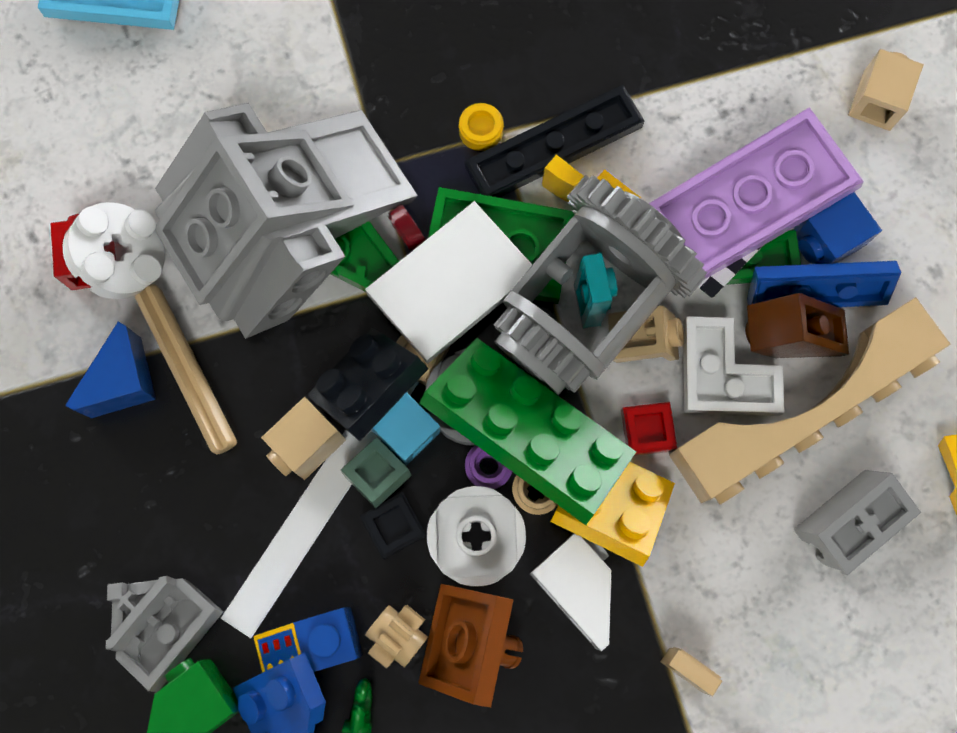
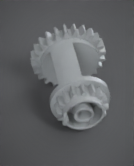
(630, 238)

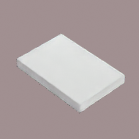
(449, 282)

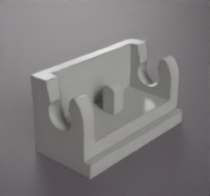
(858, 520)

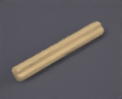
(186, 370)

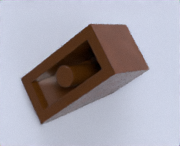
(796, 328)

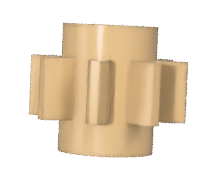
(396, 636)

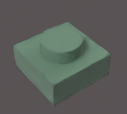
(376, 472)

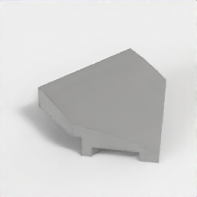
(157, 626)

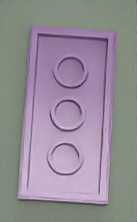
(759, 192)

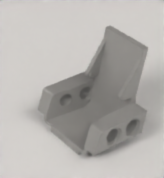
(261, 210)

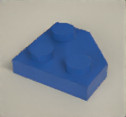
(282, 699)

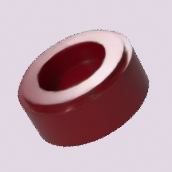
(406, 227)

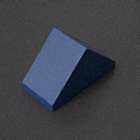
(115, 377)

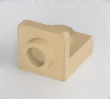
(656, 337)

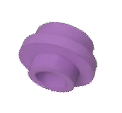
(477, 477)

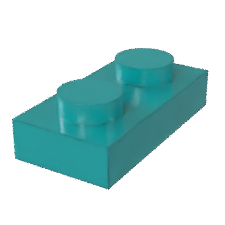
(594, 289)

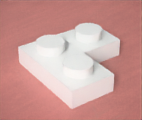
(719, 385)

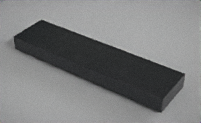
(567, 135)

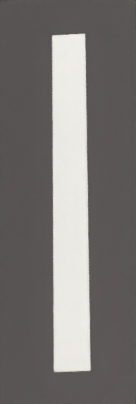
(294, 538)

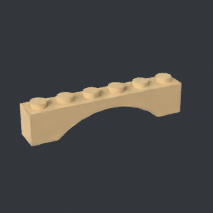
(884, 352)

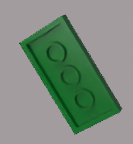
(529, 429)

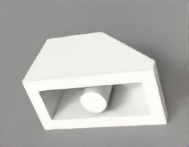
(580, 586)

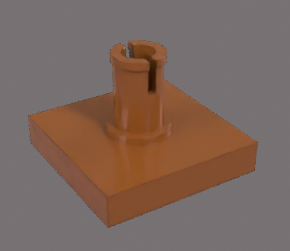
(468, 645)

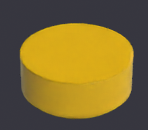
(481, 126)

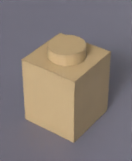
(886, 89)
(302, 440)

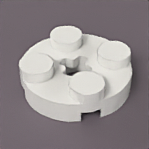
(128, 227)
(455, 516)

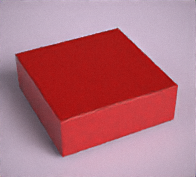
(649, 428)

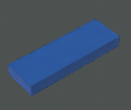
(831, 283)

